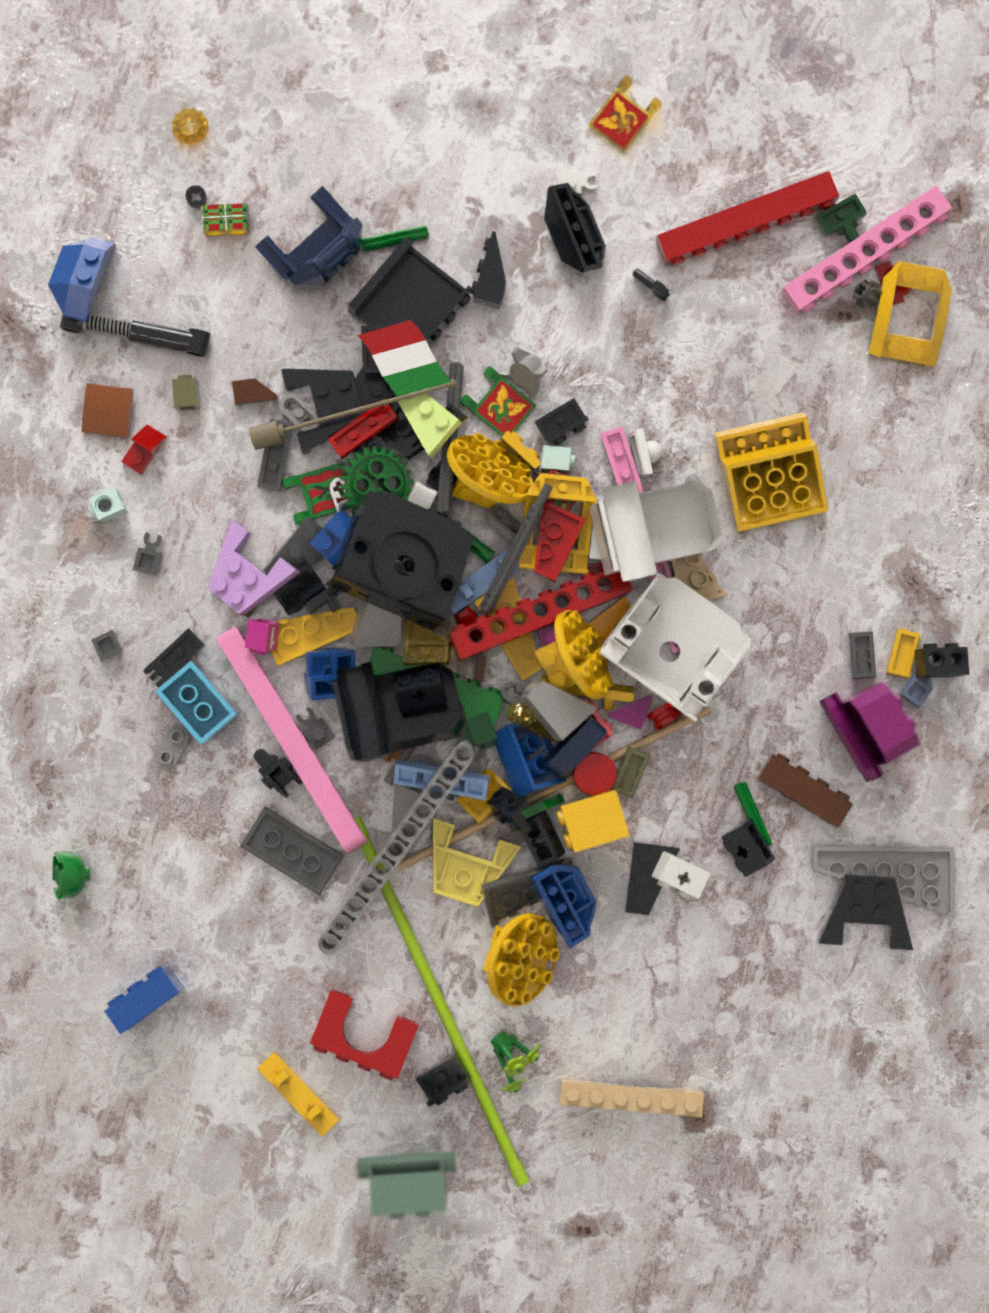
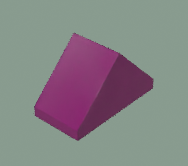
(633, 713)

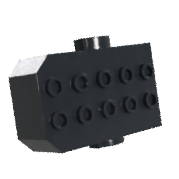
(373, 719)

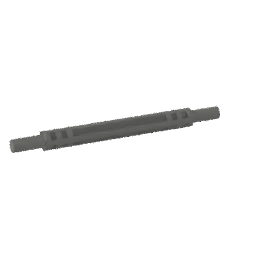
(514, 552)

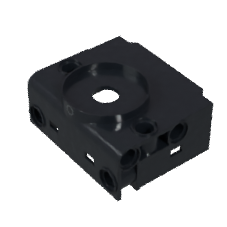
(391, 528)

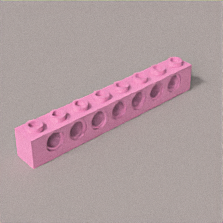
(931, 201)

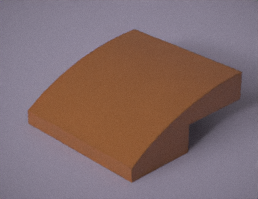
(107, 410)

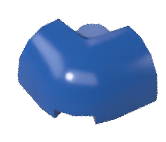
(331, 536)
(321, 670)

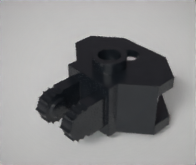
(275, 771)

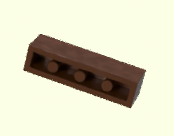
(804, 790)

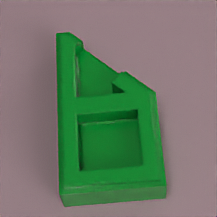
(543, 805)

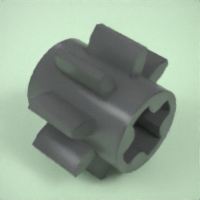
(867, 294)

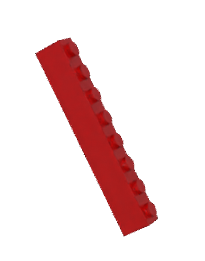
(747, 218)

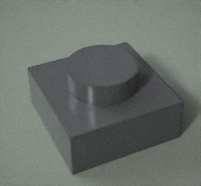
(107, 645)

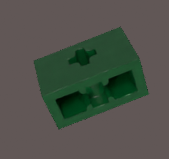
(482, 730)

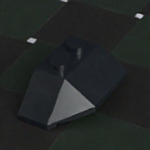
(573, 229)

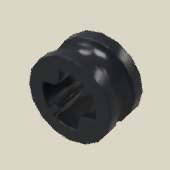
(196, 189)

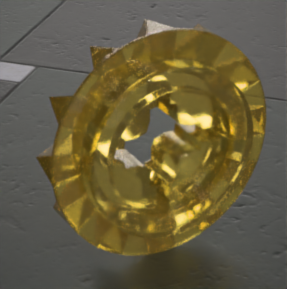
(199, 129)

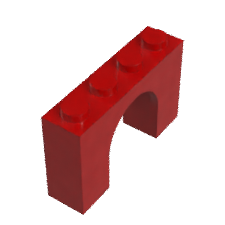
(330, 1037)

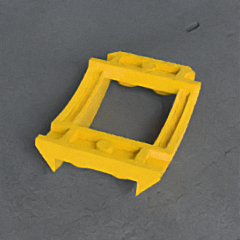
(908, 347)
(568, 489)

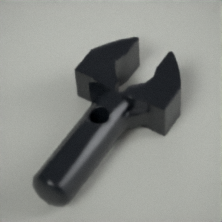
(657, 287)

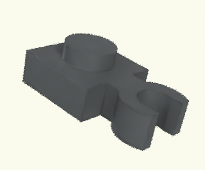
(148, 559)
(317, 731)

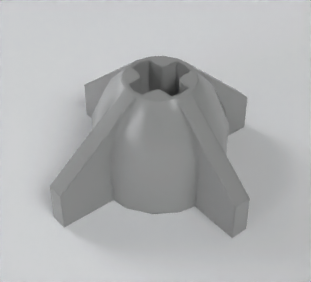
(525, 371)

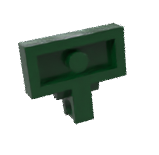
(842, 218)

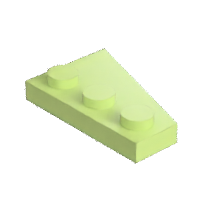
(430, 421)

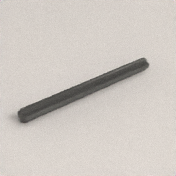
(446, 472)

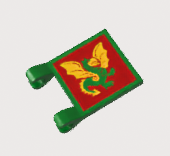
(502, 407)

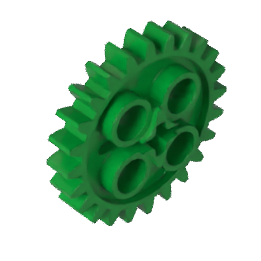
(388, 467)

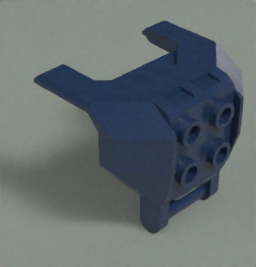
(322, 251)

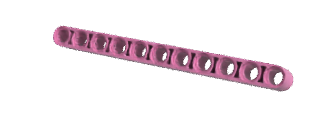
(292, 740)

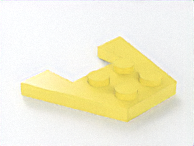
(462, 874)

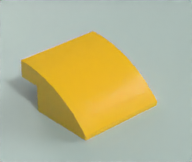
(771, 471)

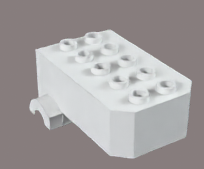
(653, 526)

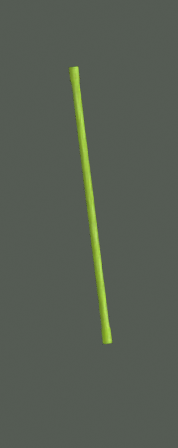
(514, 1164)

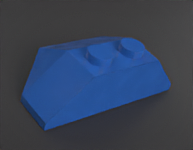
(79, 276)
(566, 901)

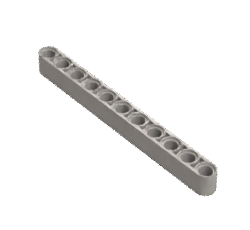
(391, 857)

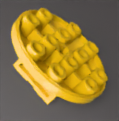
(487, 471)
(573, 659)
(519, 959)

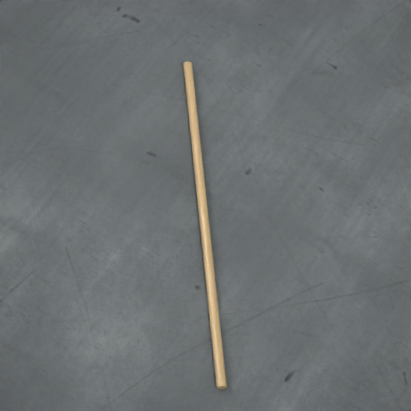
(615, 756)

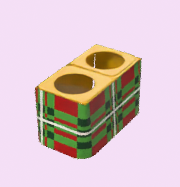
(225, 219)

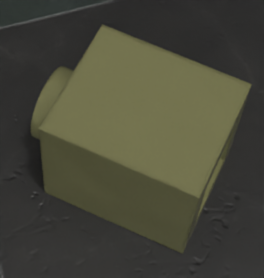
(186, 393)

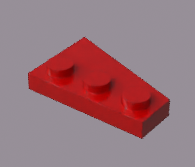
(556, 539)

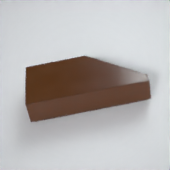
(251, 391)

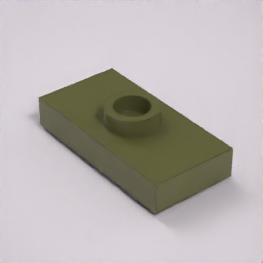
(630, 771)

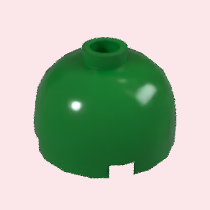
(69, 874)

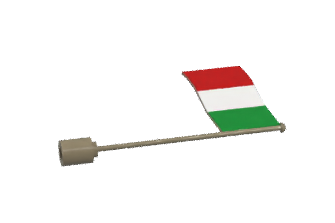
(403, 363)

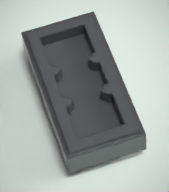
(862, 655)

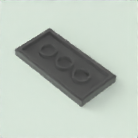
(292, 850)

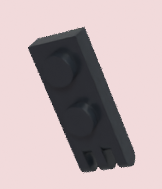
(174, 657)

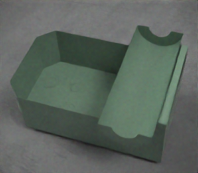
(408, 1182)

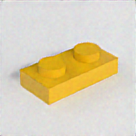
(528, 456)

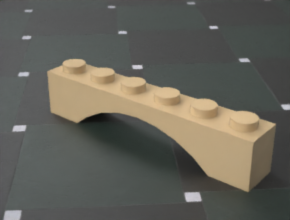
(631, 1098)

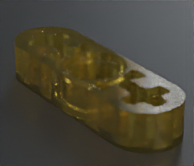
(522, 716)

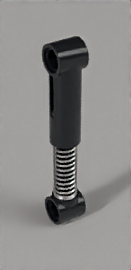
(186, 340)

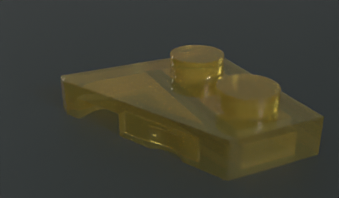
(424, 646)

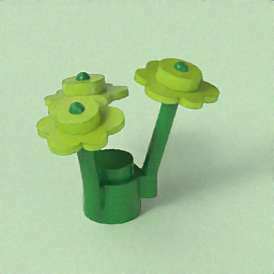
(503, 1047)

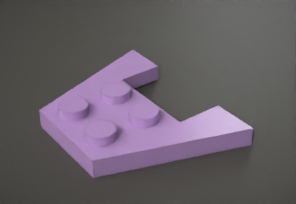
(241, 582)

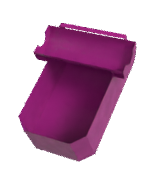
(872, 727)

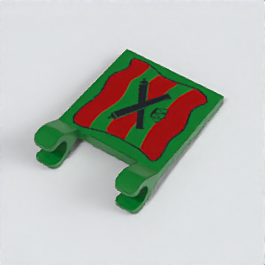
(317, 492)

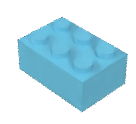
(197, 703)

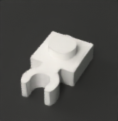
(576, 181)

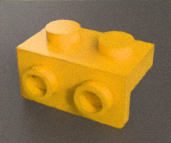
(479, 808)

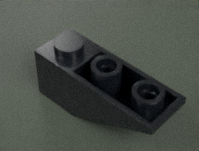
(491, 281)

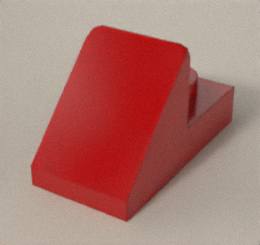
(144, 448)

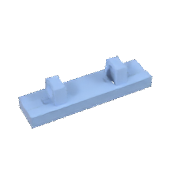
(478, 583)
(419, 774)

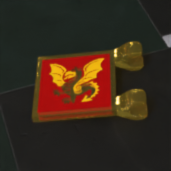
(621, 118)

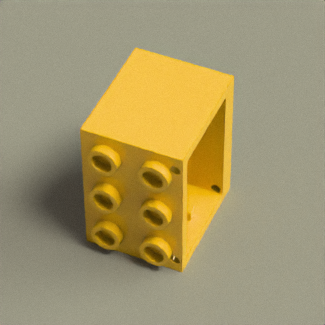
(592, 821)

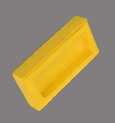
(903, 653)

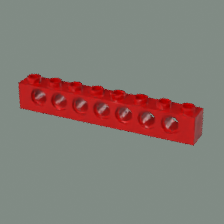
(465, 648)

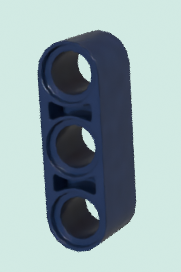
(574, 747)

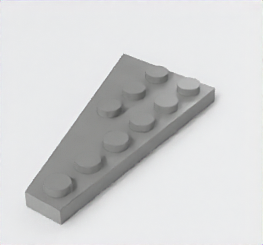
(921, 873)

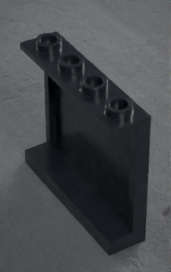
(408, 290)

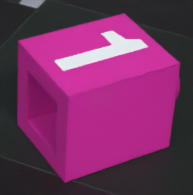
(262, 636)

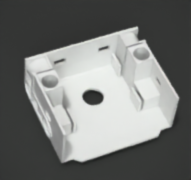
(707, 640)

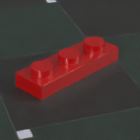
(362, 429)

